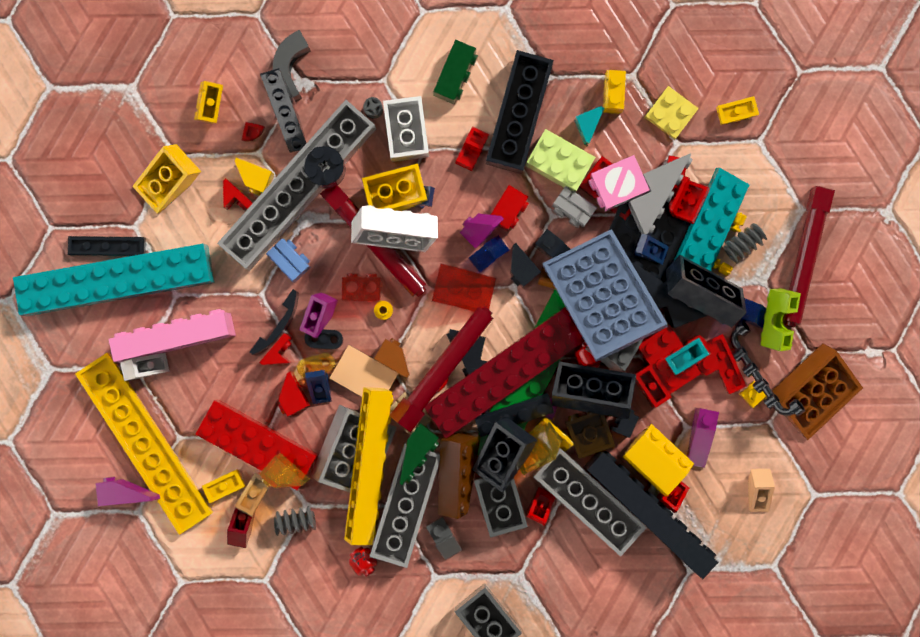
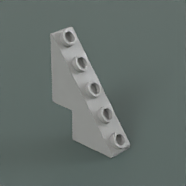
(660, 182)

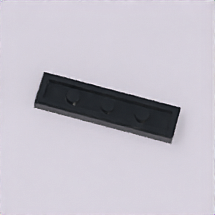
(106, 246)

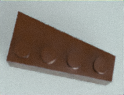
(456, 475)

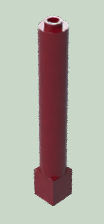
(817, 208)
(388, 256)
(410, 410)

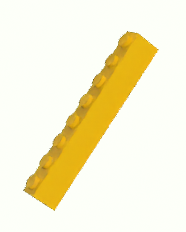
(368, 466)

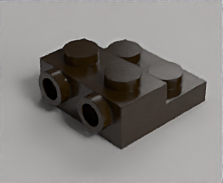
(589, 433)

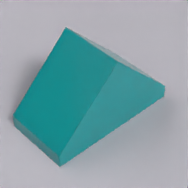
(587, 123)

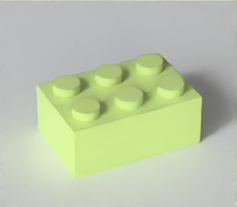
(560, 161)

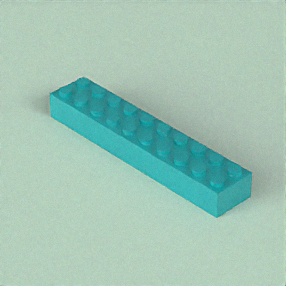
(113, 280)

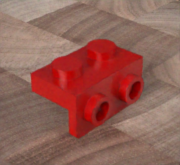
(688, 200)

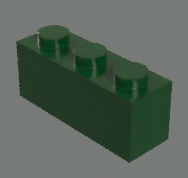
(455, 72)

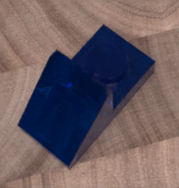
(488, 253)

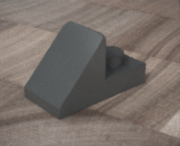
(444, 538)

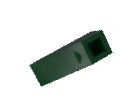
(417, 447)

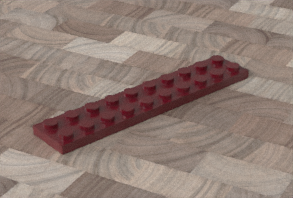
(504, 373)

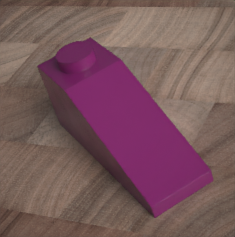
(702, 436)
(122, 492)

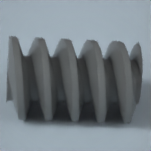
(744, 241)
(294, 520)

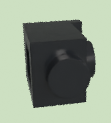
(625, 426)

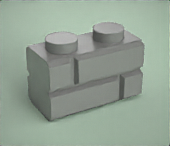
(573, 207)

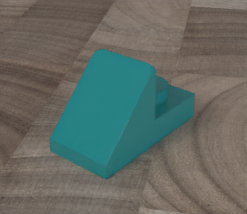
(687, 356)

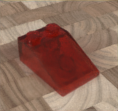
(463, 288)

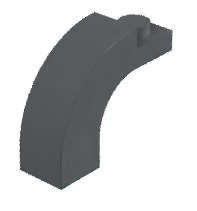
(286, 54)

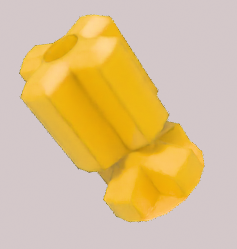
(738, 221)
(724, 268)

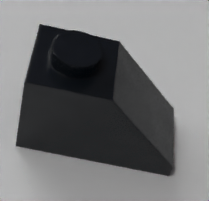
(551, 245)
(522, 267)

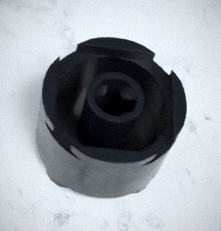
(320, 157)

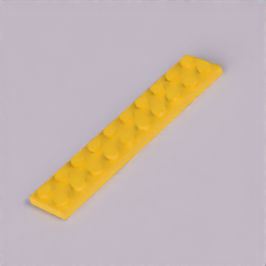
(144, 443)

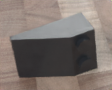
(504, 453)

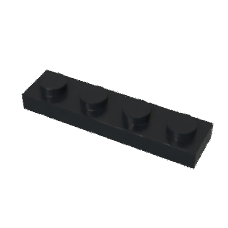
(518, 413)

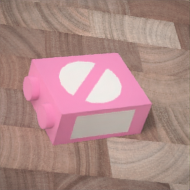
(618, 183)

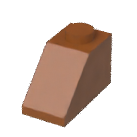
(393, 357)

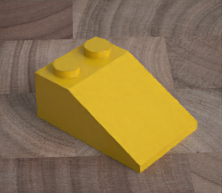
(166, 177)
(395, 188)

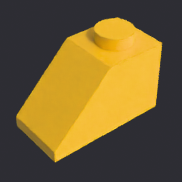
(254, 177)

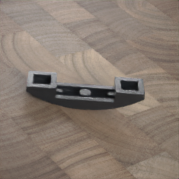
(263, 344)

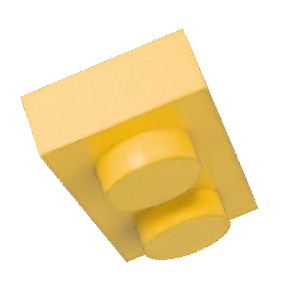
(737, 110)
(223, 486)

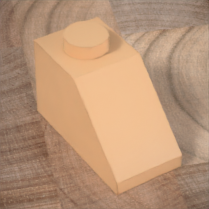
(760, 490)

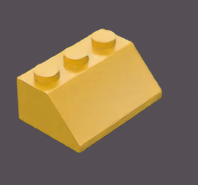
(658, 460)

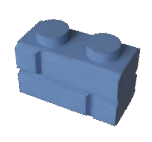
(288, 260)

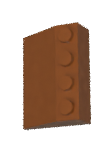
(822, 386)

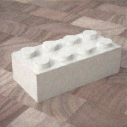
(394, 229)

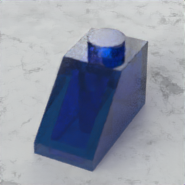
(754, 314)

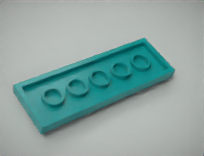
(714, 219)

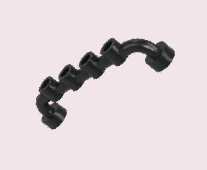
(761, 383)

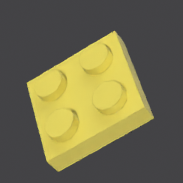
(671, 112)

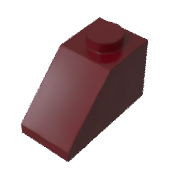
(239, 529)

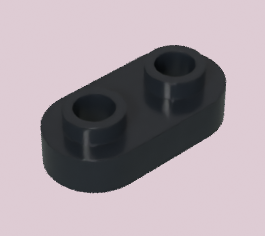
(324, 340)

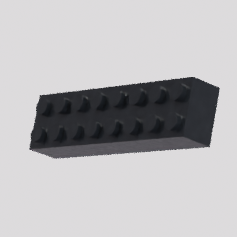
(654, 517)

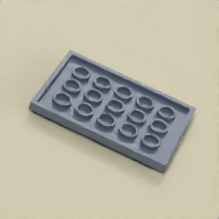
(604, 295)

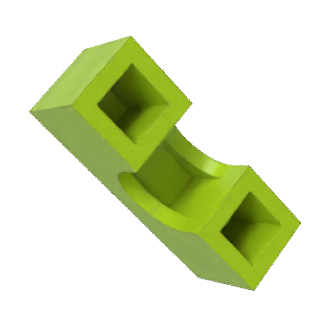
(774, 333)

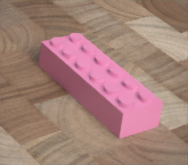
(173, 336)

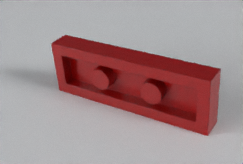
(727, 365)

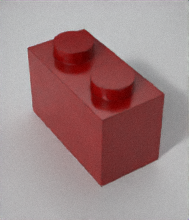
(509, 207)
(651, 386)

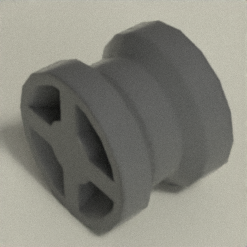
(371, 104)

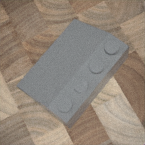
(337, 454)

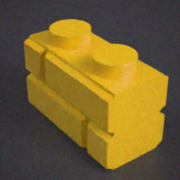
(614, 91)
(208, 102)

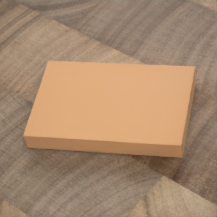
(359, 371)

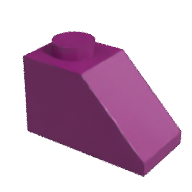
(479, 228)
(318, 314)

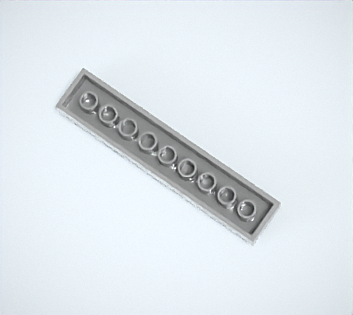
(292, 189)

